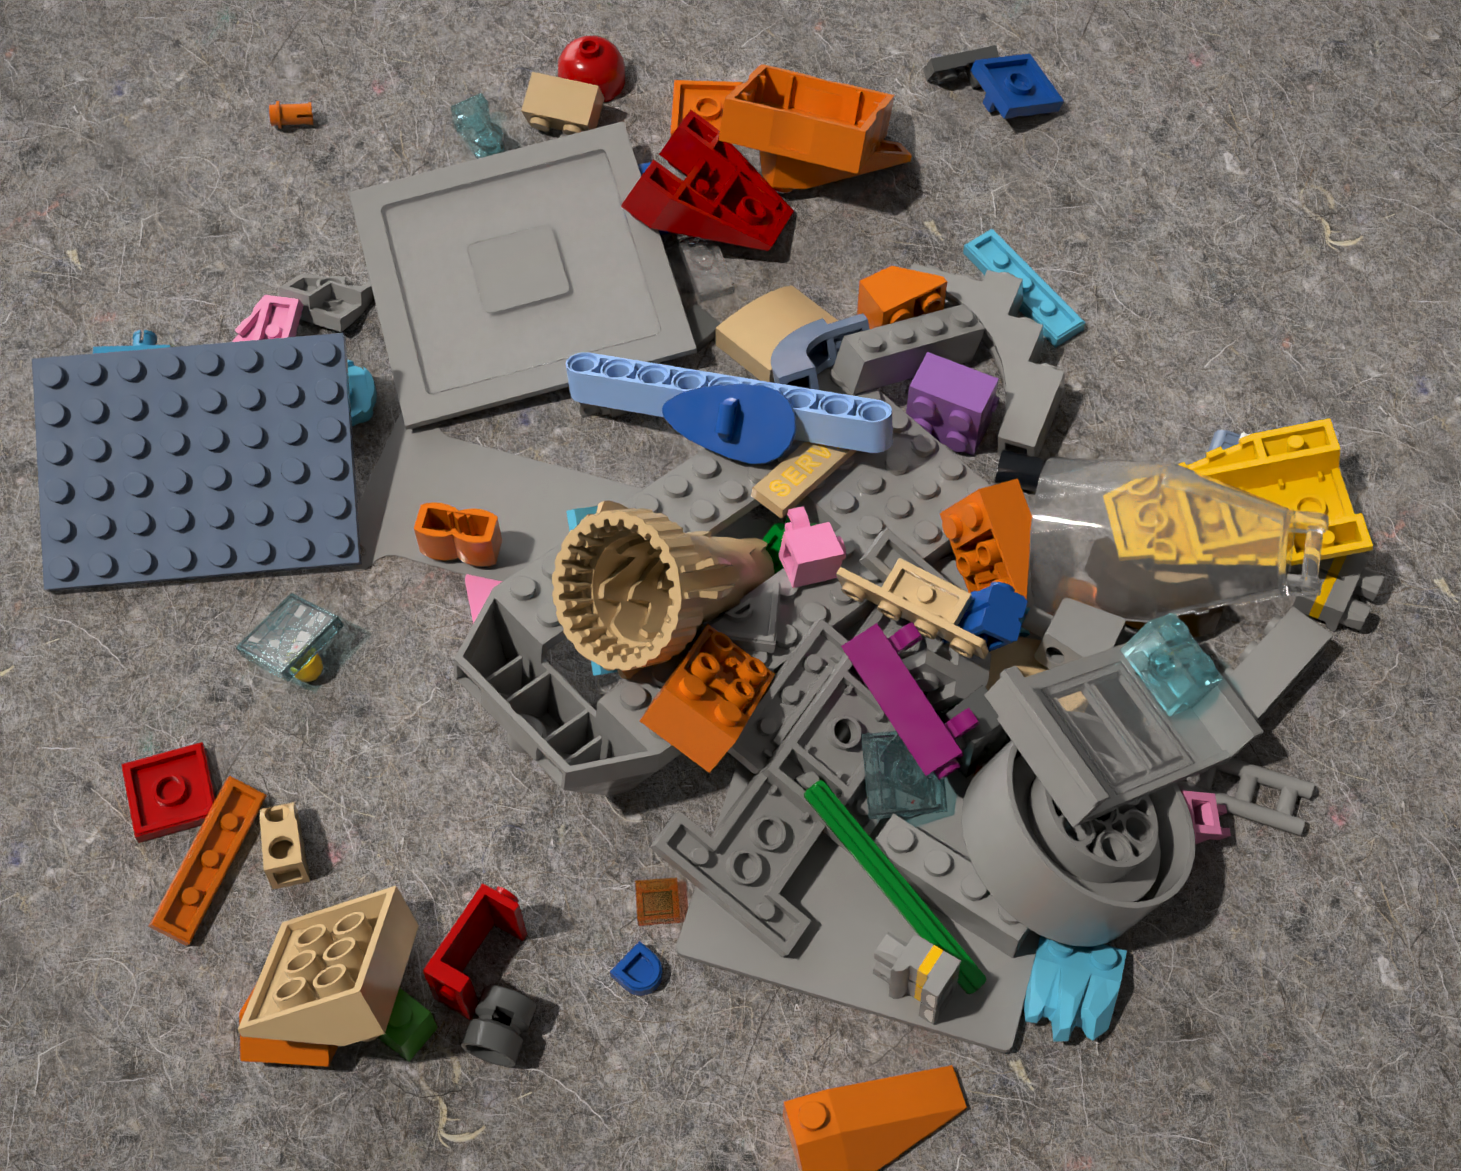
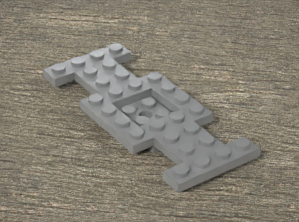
(771, 820)

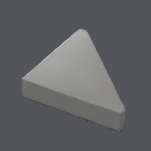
(753, 622)

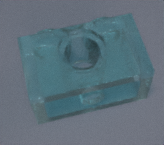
(1171, 664)

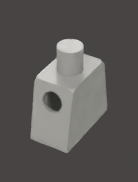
(1072, 632)

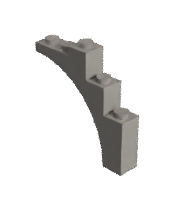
(1015, 343)

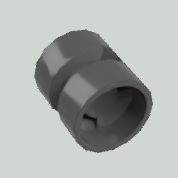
(494, 1040)

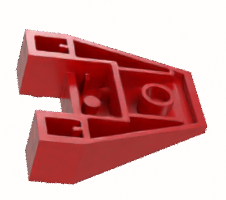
(717, 200)

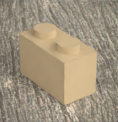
(561, 104)

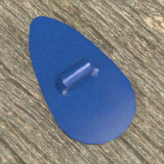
(735, 420)

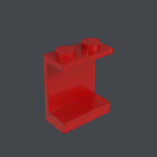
(446, 966)

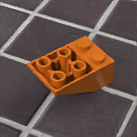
(991, 536)
(708, 698)

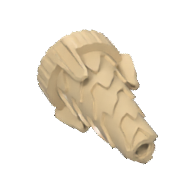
(641, 587)

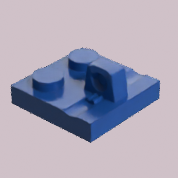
(1016, 86)

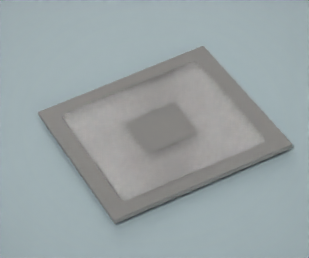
(511, 270)

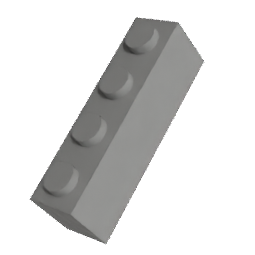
(897, 349)
(1277, 662)
(949, 884)

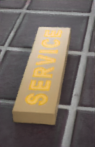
(798, 476)

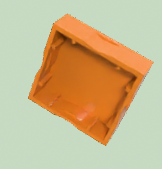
(806, 118)

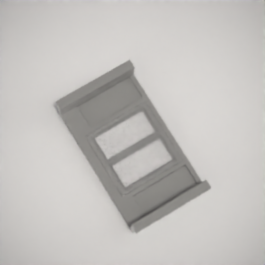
(1104, 736)

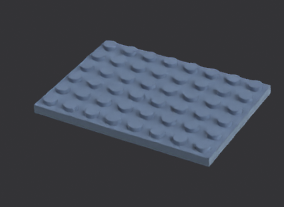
(195, 462)

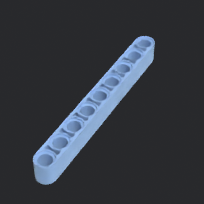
(646, 386)

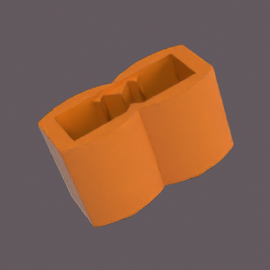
(462, 534)

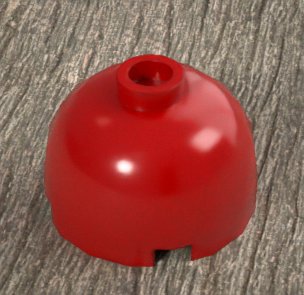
(594, 62)

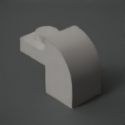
(947, 675)

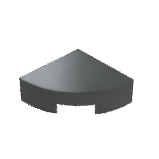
(701, 326)

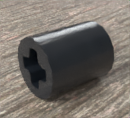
(1020, 467)

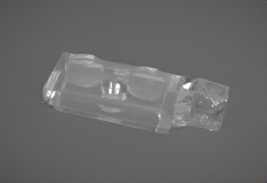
(706, 267)

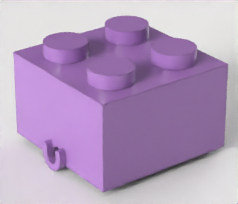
(952, 402)

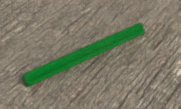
(891, 881)

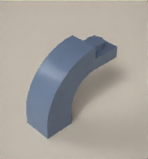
(812, 350)

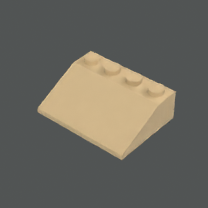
(334, 973)

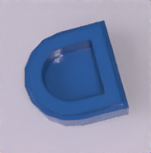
(638, 971)

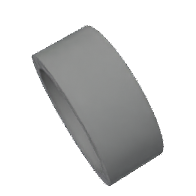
(1080, 880)

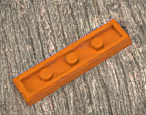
(207, 861)

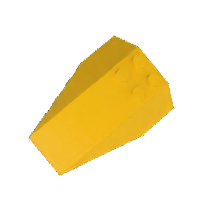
(1299, 471)

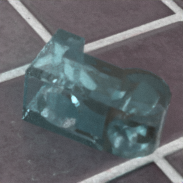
(475, 127)

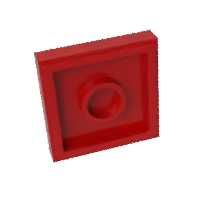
(169, 791)

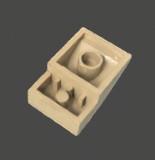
(759, 326)

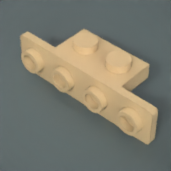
(921, 599)

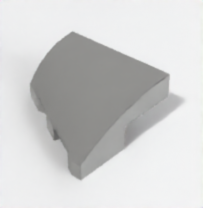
(328, 299)

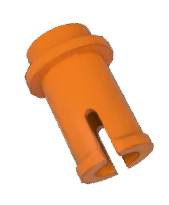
(290, 114)

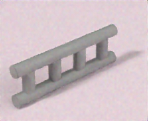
(1241, 803)

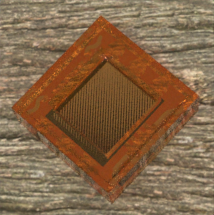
(657, 901)

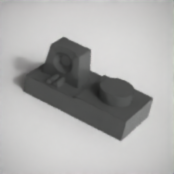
(950, 66)

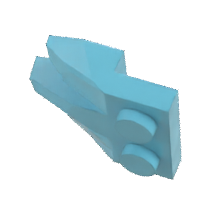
(1074, 987)

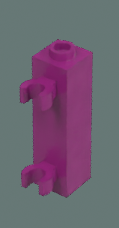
(904, 702)

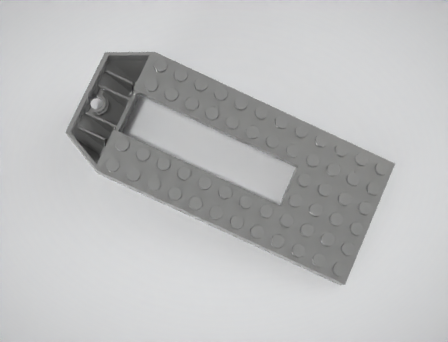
(610, 747)

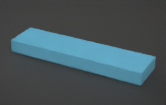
(1039, 299)

